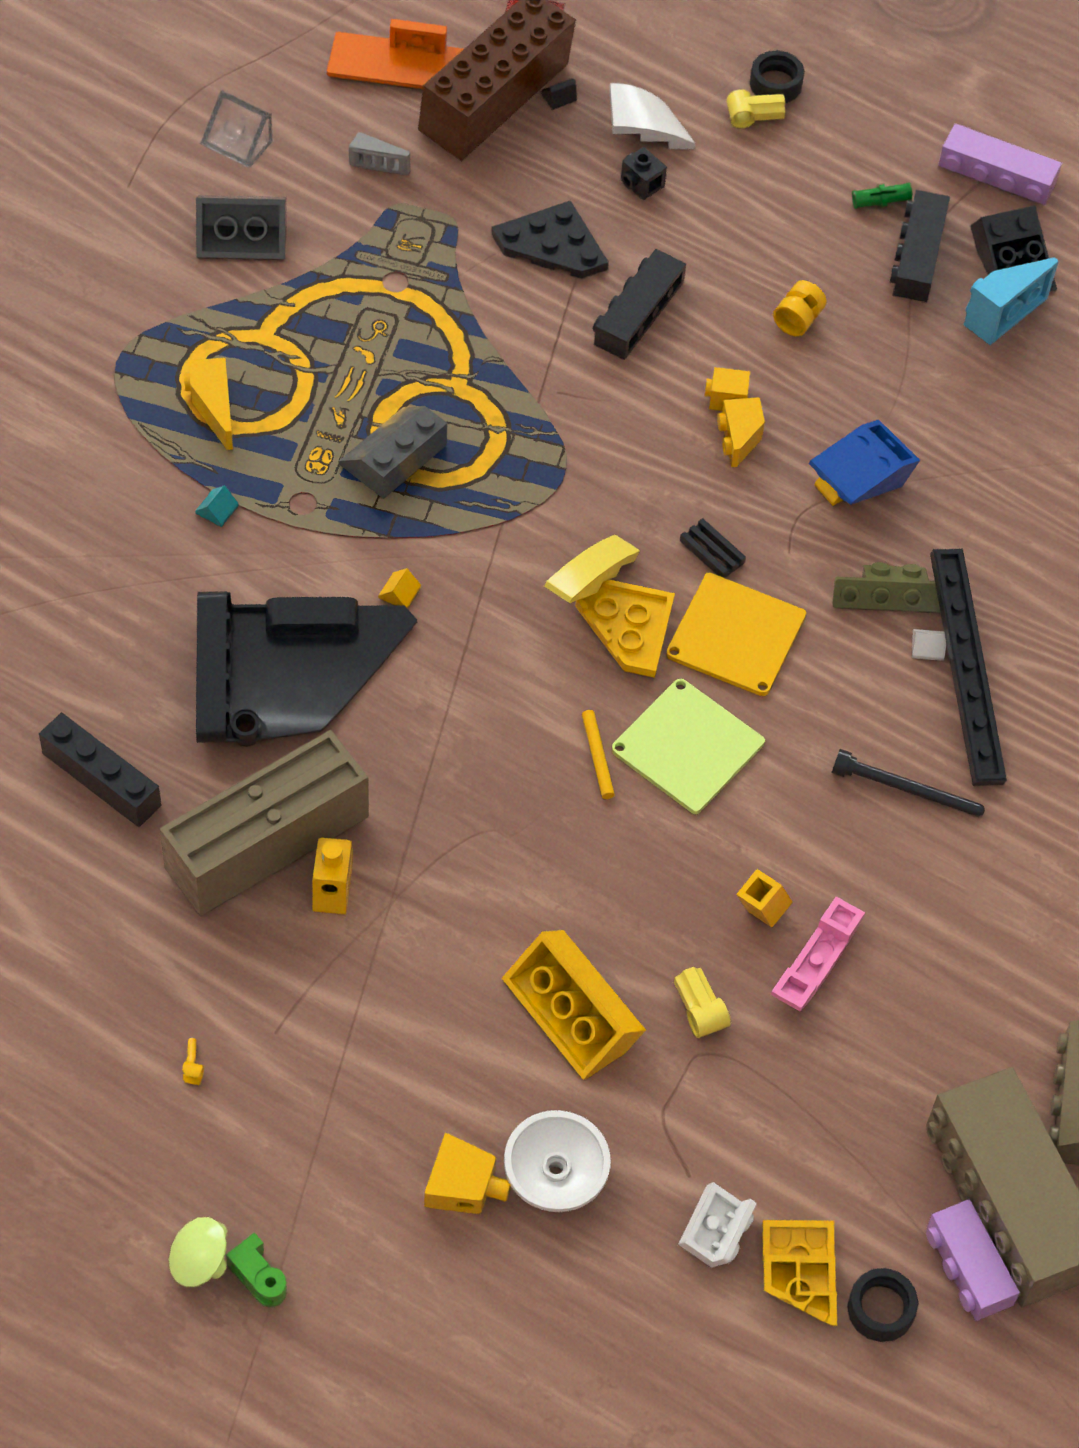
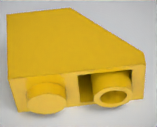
(742, 427)

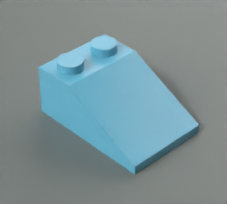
(1008, 297)

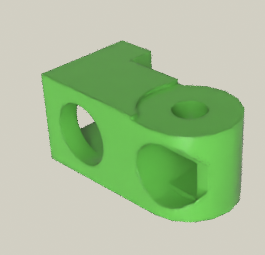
(255, 1273)

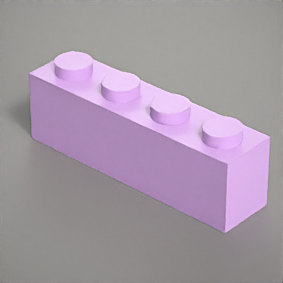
(999, 164)

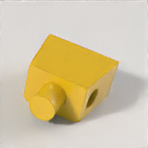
(332, 867)
(463, 1178)

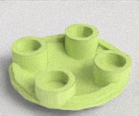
(198, 1252)

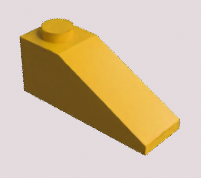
(210, 395)

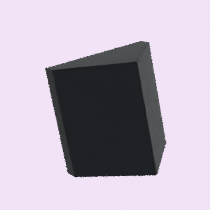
(560, 94)

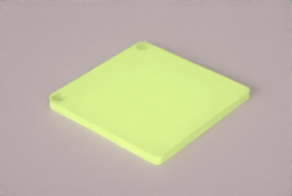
(688, 746)

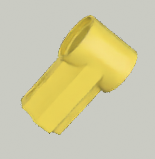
(747, 109)
(704, 1011)

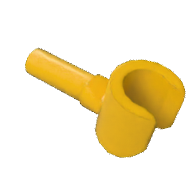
(192, 1072)

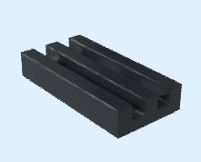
(716, 545)

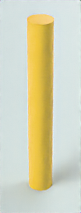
(598, 754)

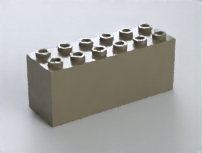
(265, 822)
(1013, 1179)

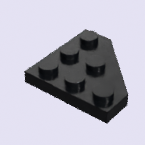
(552, 240)

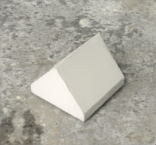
(928, 645)

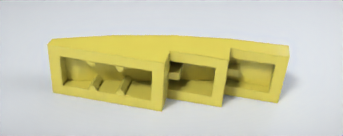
(590, 568)

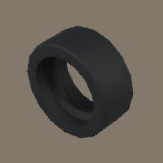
(782, 62)
(892, 1280)

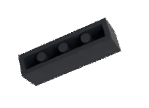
(921, 245)
(639, 303)
(100, 769)

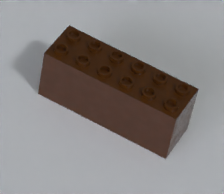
(495, 75)

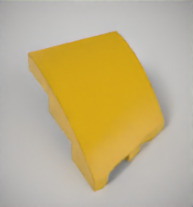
(801, 1265)

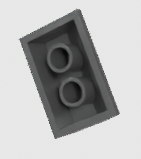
(241, 227)
(397, 449)

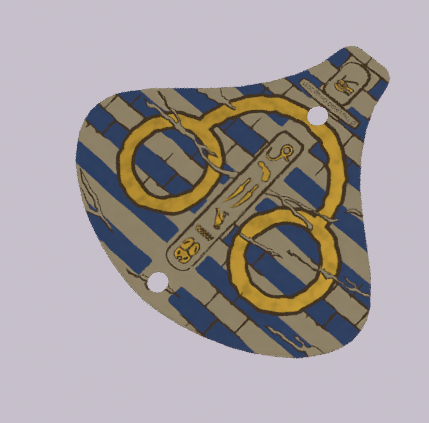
(331, 363)

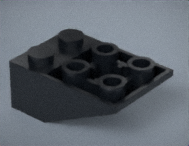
(1010, 239)

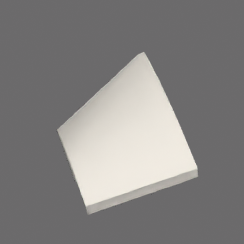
(646, 114)

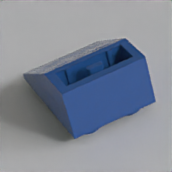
(865, 463)

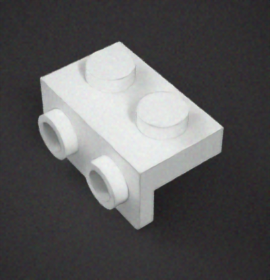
(717, 1226)

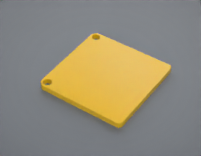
(736, 634)

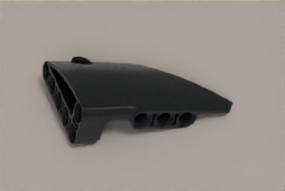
(286, 662)

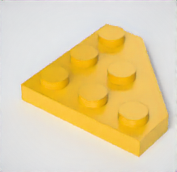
(629, 623)

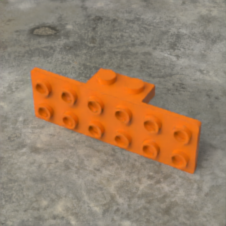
(406, 59)

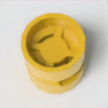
(799, 308)

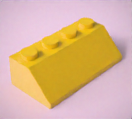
(572, 1003)

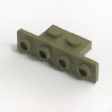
(887, 589)

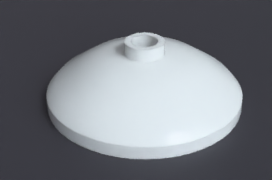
(562, 1142)

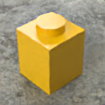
(726, 385)
(764, 898)

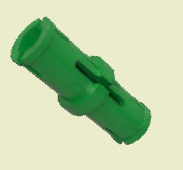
(882, 195)

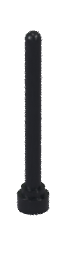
(847, 765)

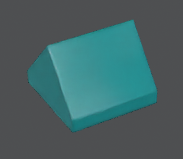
(218, 506)

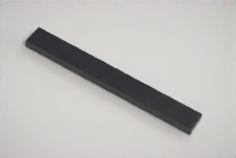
(968, 667)

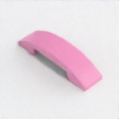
(819, 955)

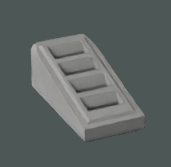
(378, 155)

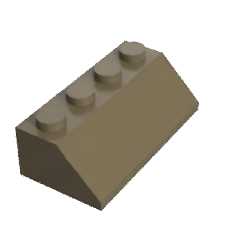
(1066, 1104)

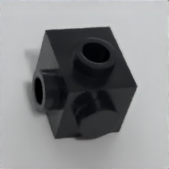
(643, 173)

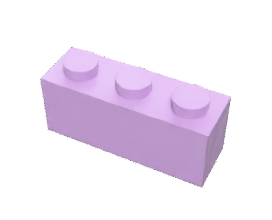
(971, 1260)

